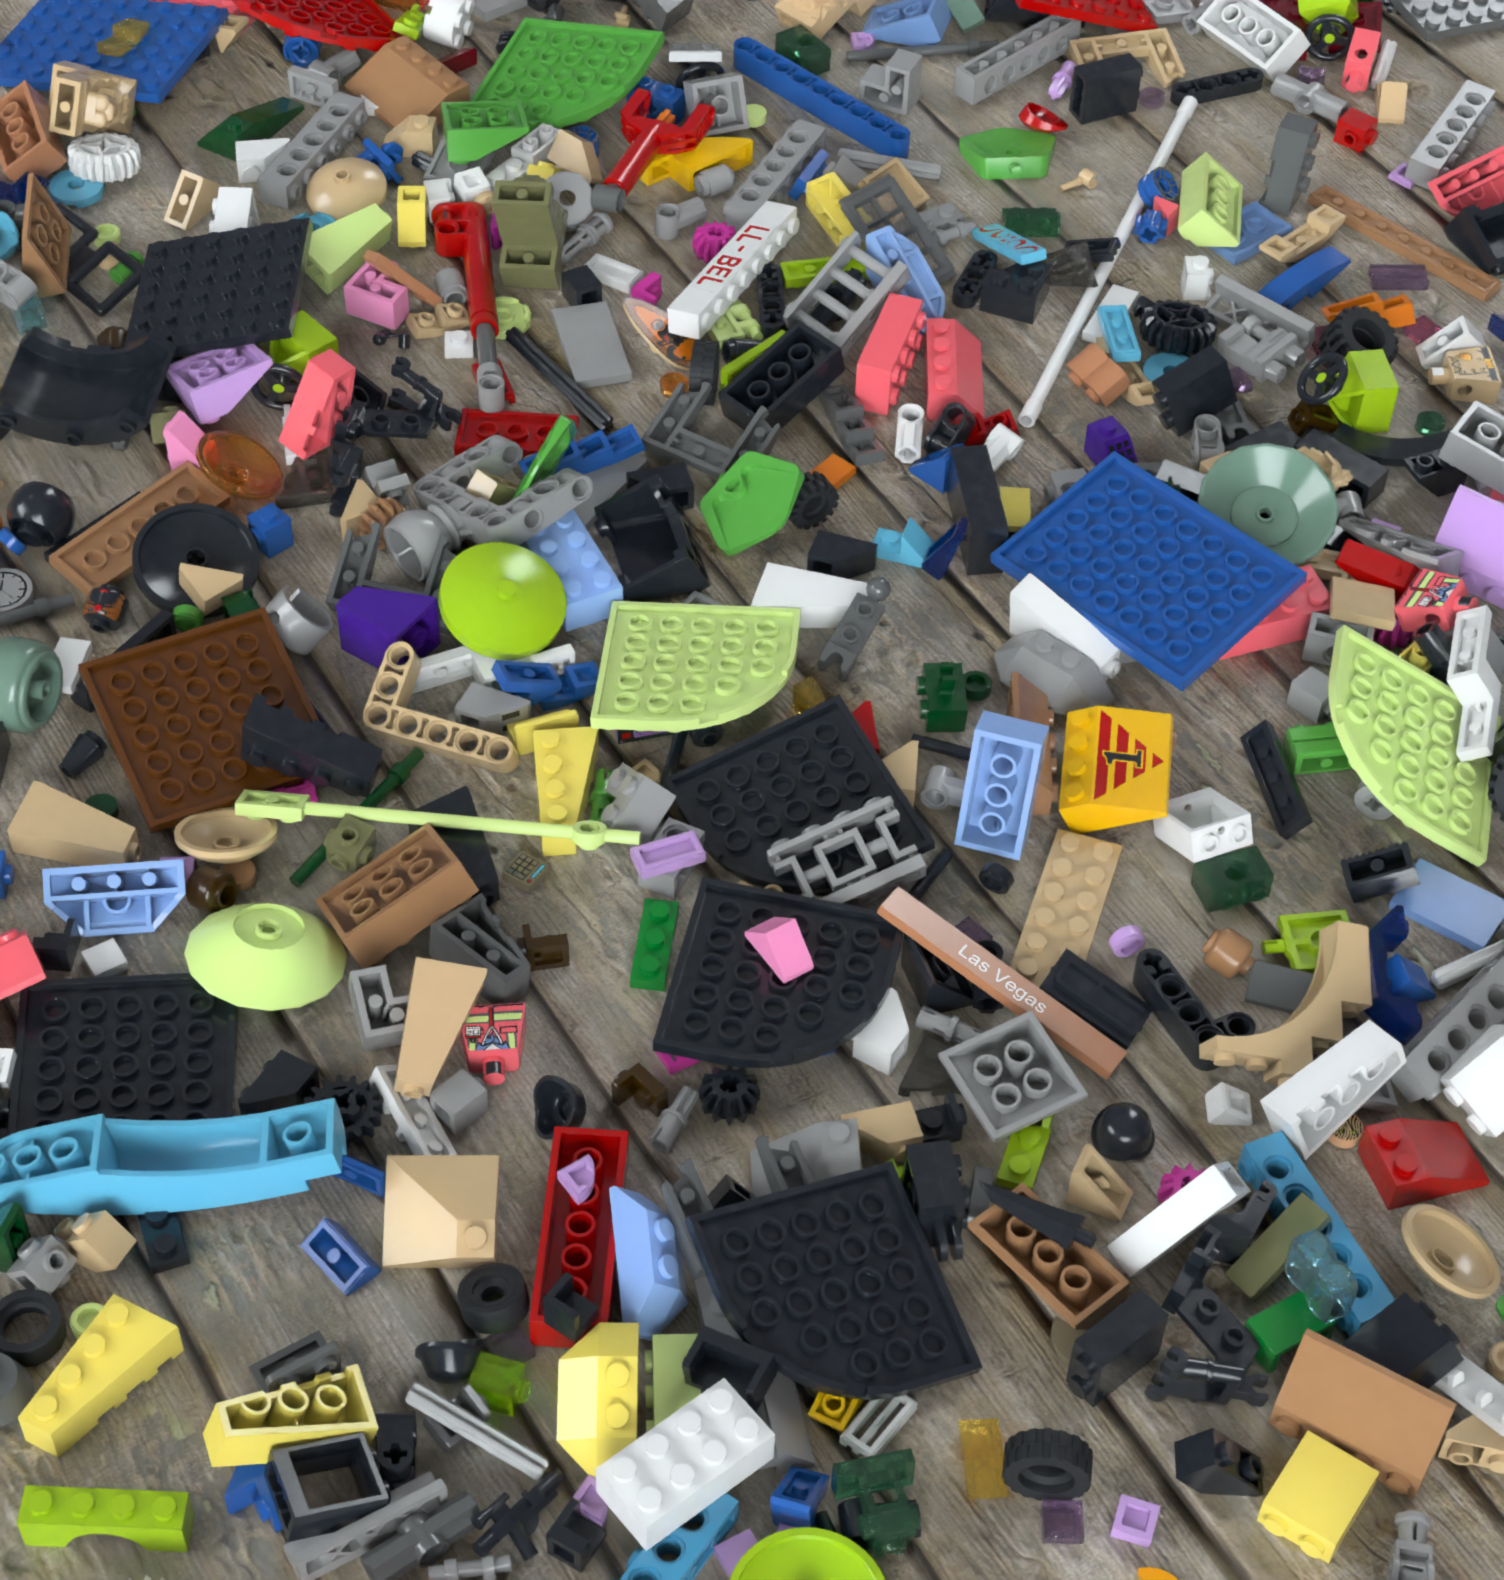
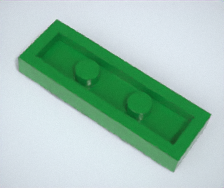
(654, 945)

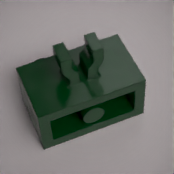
(943, 697)

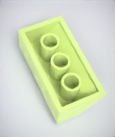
(1210, 204)

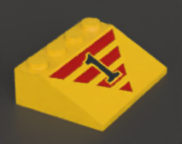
(1115, 767)

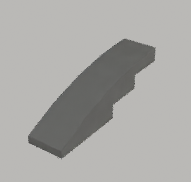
(850, 425)

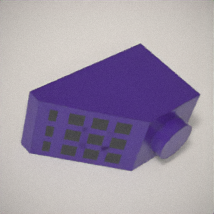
(1108, 436)

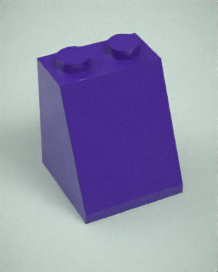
(378, 617)

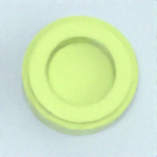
(756, 115)
(107, 232)
(83, 1316)

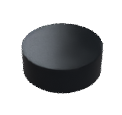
(996, 878)

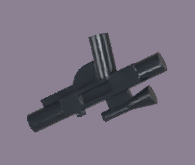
(519, 1520)

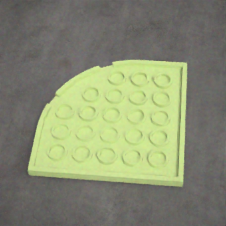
(691, 664)
(1403, 744)

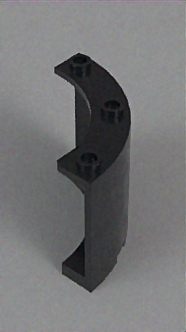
(80, 392)

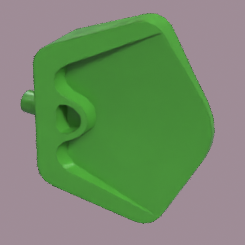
(1008, 153)
(550, 453)
(751, 501)

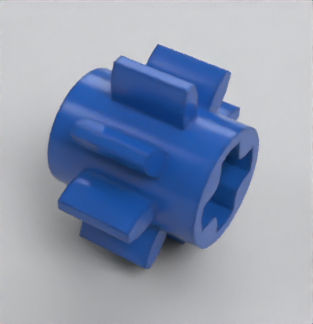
(1150, 226)

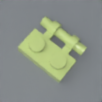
(728, 327)

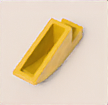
(710, 152)

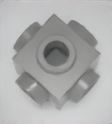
(42, 1264)

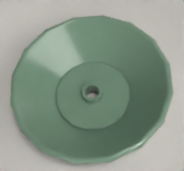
(1275, 483)

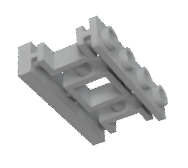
(864, 883)

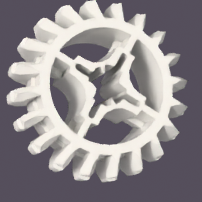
(104, 157)

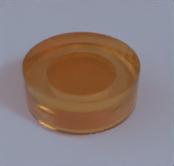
(670, 381)

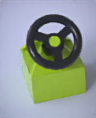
(1329, 20)
(291, 358)
(1356, 388)

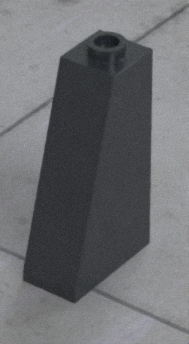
(466, 844)

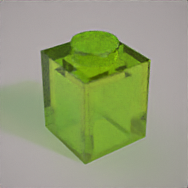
(500, 1382)

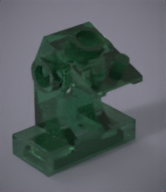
(884, 1526)

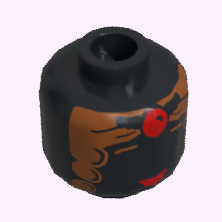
(105, 608)

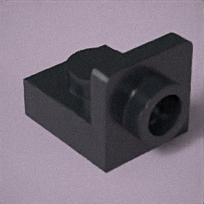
(942, 1121)

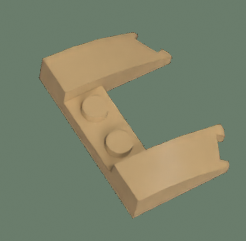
(1151, 44)

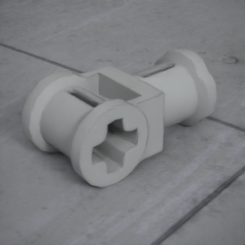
(1410, 1554)

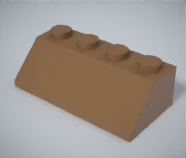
(1031, 704)
(1072, 1282)

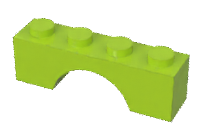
(148, 1517)

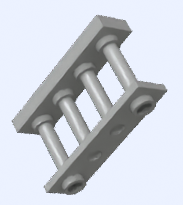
(859, 320)

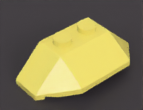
(822, 201)
(599, 1394)

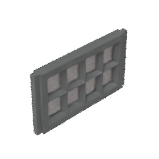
(886, 204)

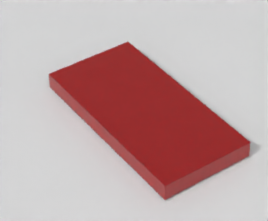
(524, 428)

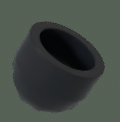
(1140, 304)

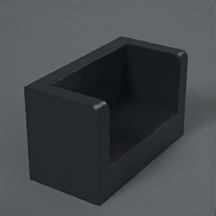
(740, 1363)

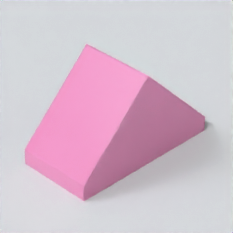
(781, 947)

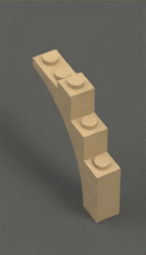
(1336, 992)

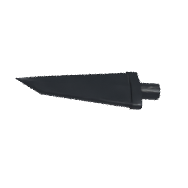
(1050, 1221)

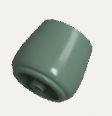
(28, 683)

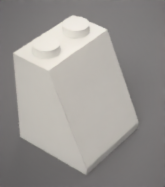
(1478, 1083)

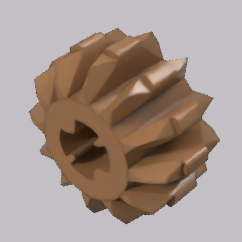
(380, 512)

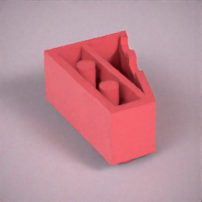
(318, 404)

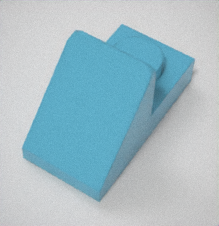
(903, 547)

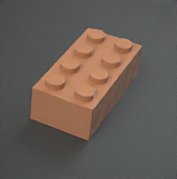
(25, 135)

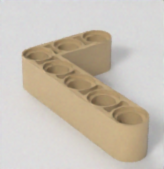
(427, 726)

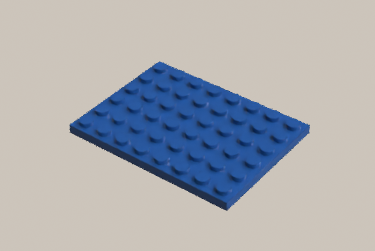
(71, 29)
(1150, 569)

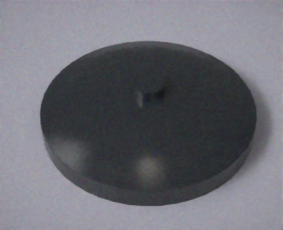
(192, 536)

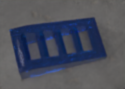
(943, 549)

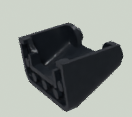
(1480, 236)
(652, 542)

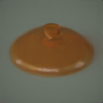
(239, 465)

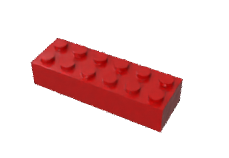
(581, 1235)

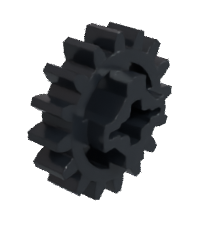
(350, 1099)

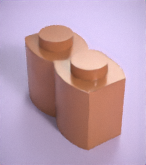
(1098, 375)

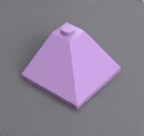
(217, 379)

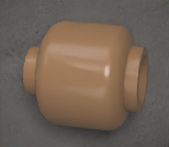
(1228, 953)

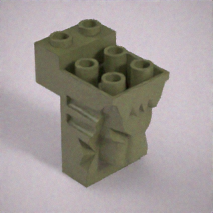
(530, 231)

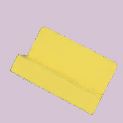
(521, 732)

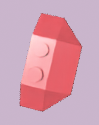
(1473, 183)

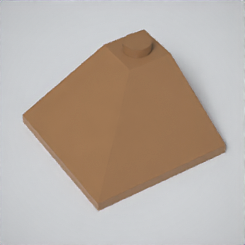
(45, 241)

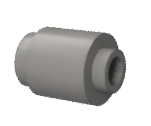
(714, 181)
(450, 286)

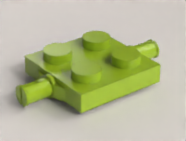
(1301, 937)

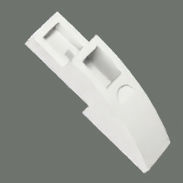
(527, 151)

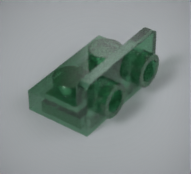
(1032, 221)

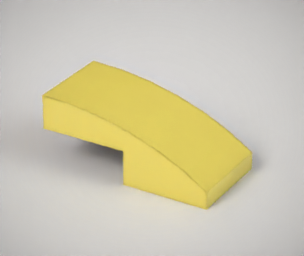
(1016, 506)

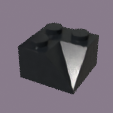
(1016, 291)

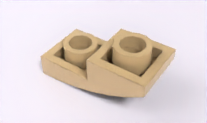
(446, 317)

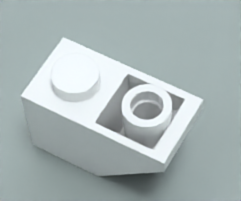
(885, 1037)

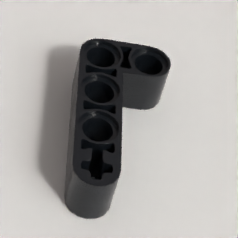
(1181, 1009)

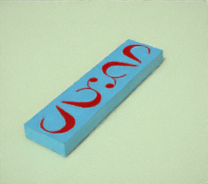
(1009, 244)

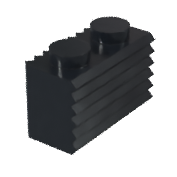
(1380, 872)

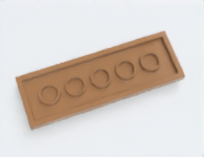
(105, 549)

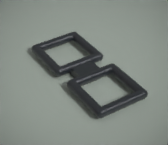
(84, 260)

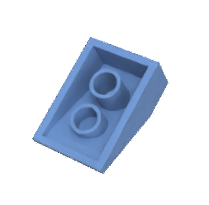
(909, 22)

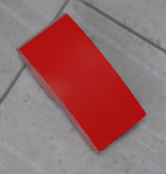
(984, 427)

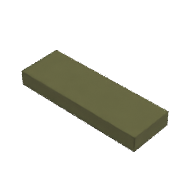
(1266, 1256)

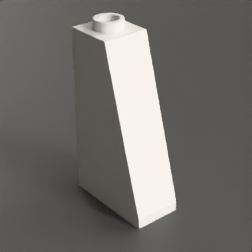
(818, 595)
(1038, 607)
(1177, 1218)

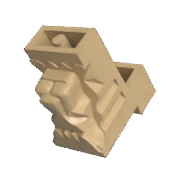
(818, 15)
(89, 100)

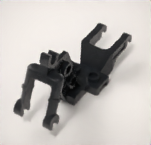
(357, 421)
(1210, 1318)

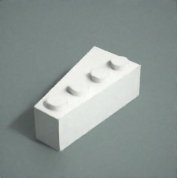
(234, 209)
(1333, 1087)

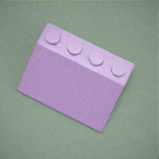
(1477, 528)

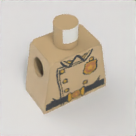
(1468, 375)

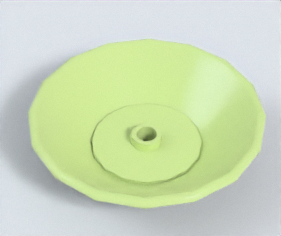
(265, 956)

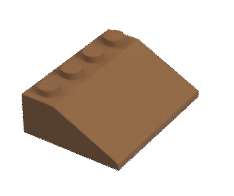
(406, 82)
(396, 896)
(1362, 1411)

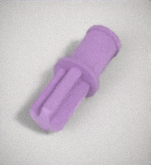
(1062, 80)

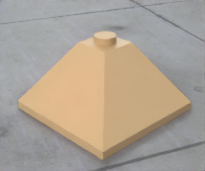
(441, 1211)

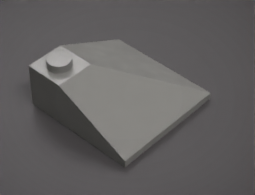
(1012, 1076)
(828, 1147)

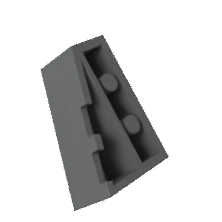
(476, 939)

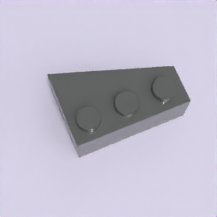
(665, 12)
(1290, 163)

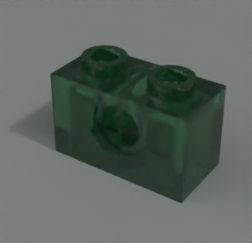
(803, 49)
(1232, 879)

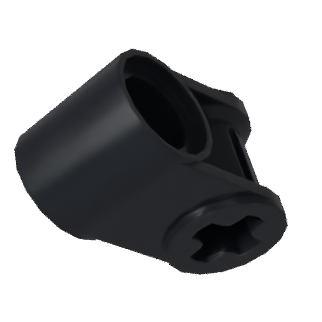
(946, 432)
(396, 1447)

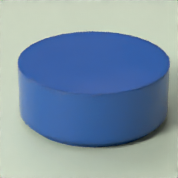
(10, 539)

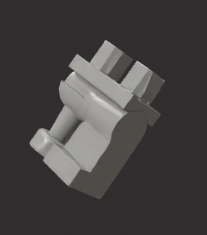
(1262, 358)

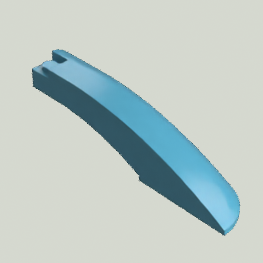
(170, 1163)

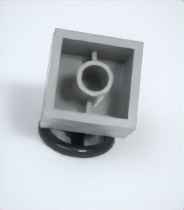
(722, 91)

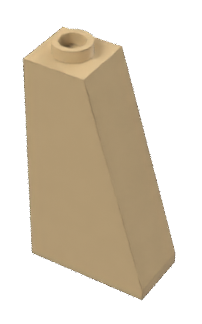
(70, 831)
(435, 1015)

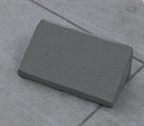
(1277, 986)

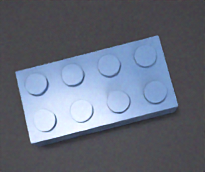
(581, 568)
(1001, 785)

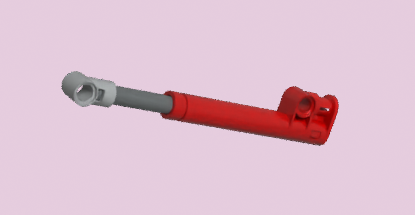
(467, 236)

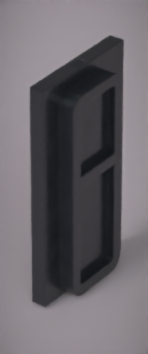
(1096, 999)

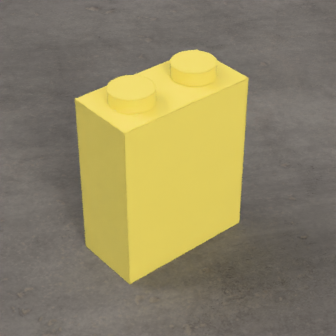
(1317, 1497)

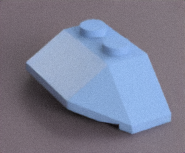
(889, 248)
(115, 896)
(647, 1263)

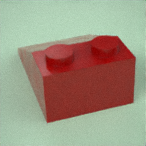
(1419, 1160)

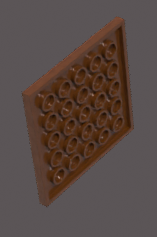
(181, 709)

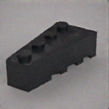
(308, 749)

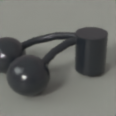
(380, 338)

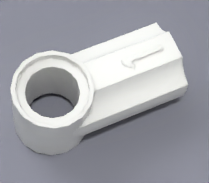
(909, 433)
(1002, 445)

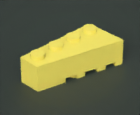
(563, 779)
(97, 1373)
(253, 1424)

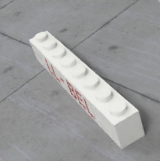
(732, 270)

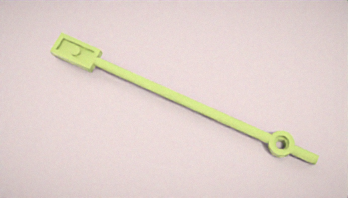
(294, 807)

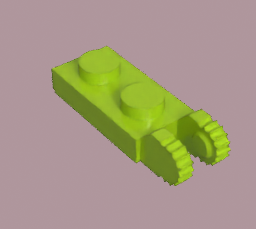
(411, 23)
(1025, 1155)

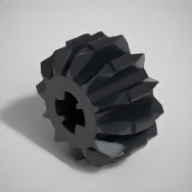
(729, 1094)

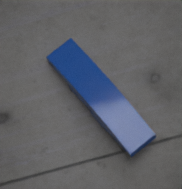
(1305, 277)
(597, 451)

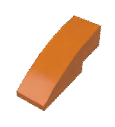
(1395, 310)

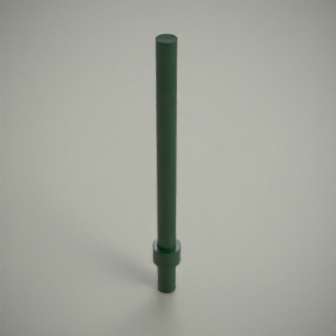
(395, 776)

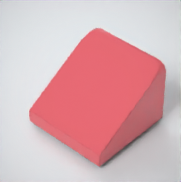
(1168, 211)

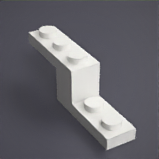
(463, 662)
(1474, 683)

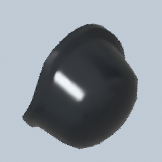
(557, 1105)
(1123, 1132)
(449, 1360)

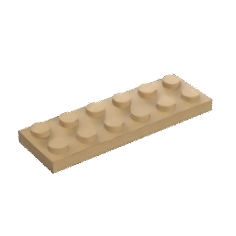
(1066, 903)

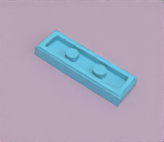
(1119, 333)

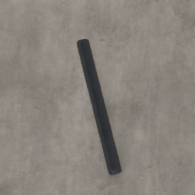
(559, 379)

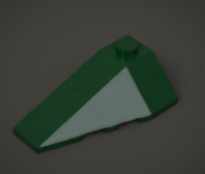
(250, 124)

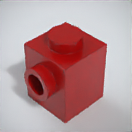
(1356, 130)

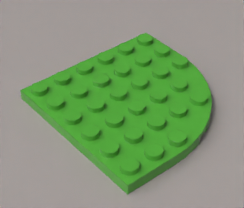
(569, 69)

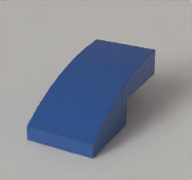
(578, 683)

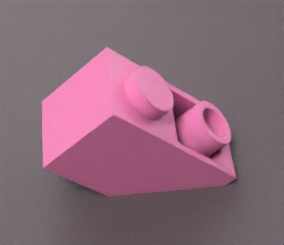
(181, 440)

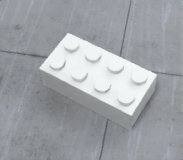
(1254, 35)
(685, 1463)

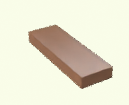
(402, 278)

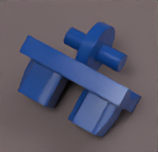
(385, 158)

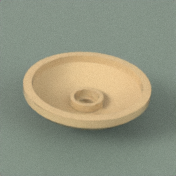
(345, 187)
(223, 836)
(1450, 1252)

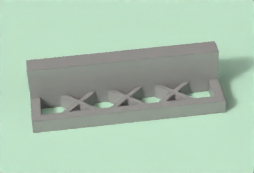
(1251, 302)
(326, 1552)

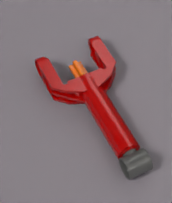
(647, 140)

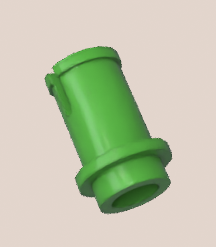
(120, 273)

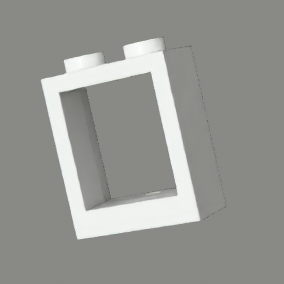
(1196, 831)

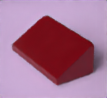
(460, 59)

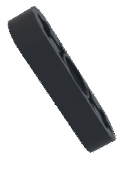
(975, 270)

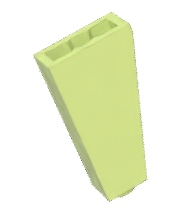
(340, 246)

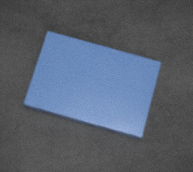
(1256, 227)
(1451, 906)

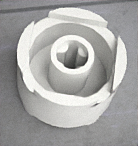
(449, 22)

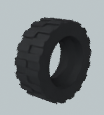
(705, 367)
(1047, 1464)

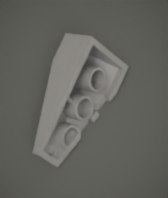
(1405, 546)

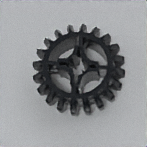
(1177, 327)

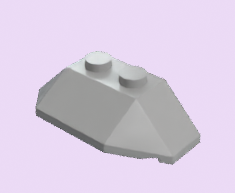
(1055, 669)

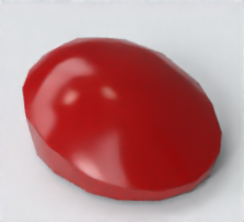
(1041, 119)

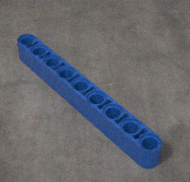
(820, 98)

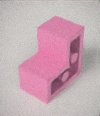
(376, 298)

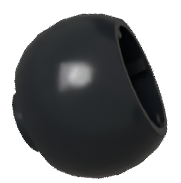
(41, 514)

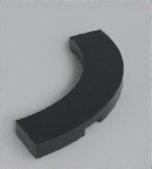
(1388, 450)

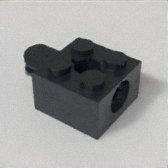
(937, 1195)

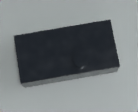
(783, 378)
(975, 495)

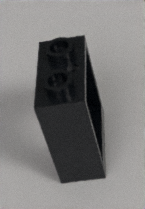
(318, 1456)

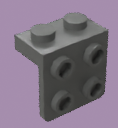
(297, 1363)

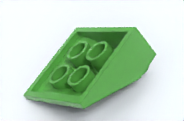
(481, 127)

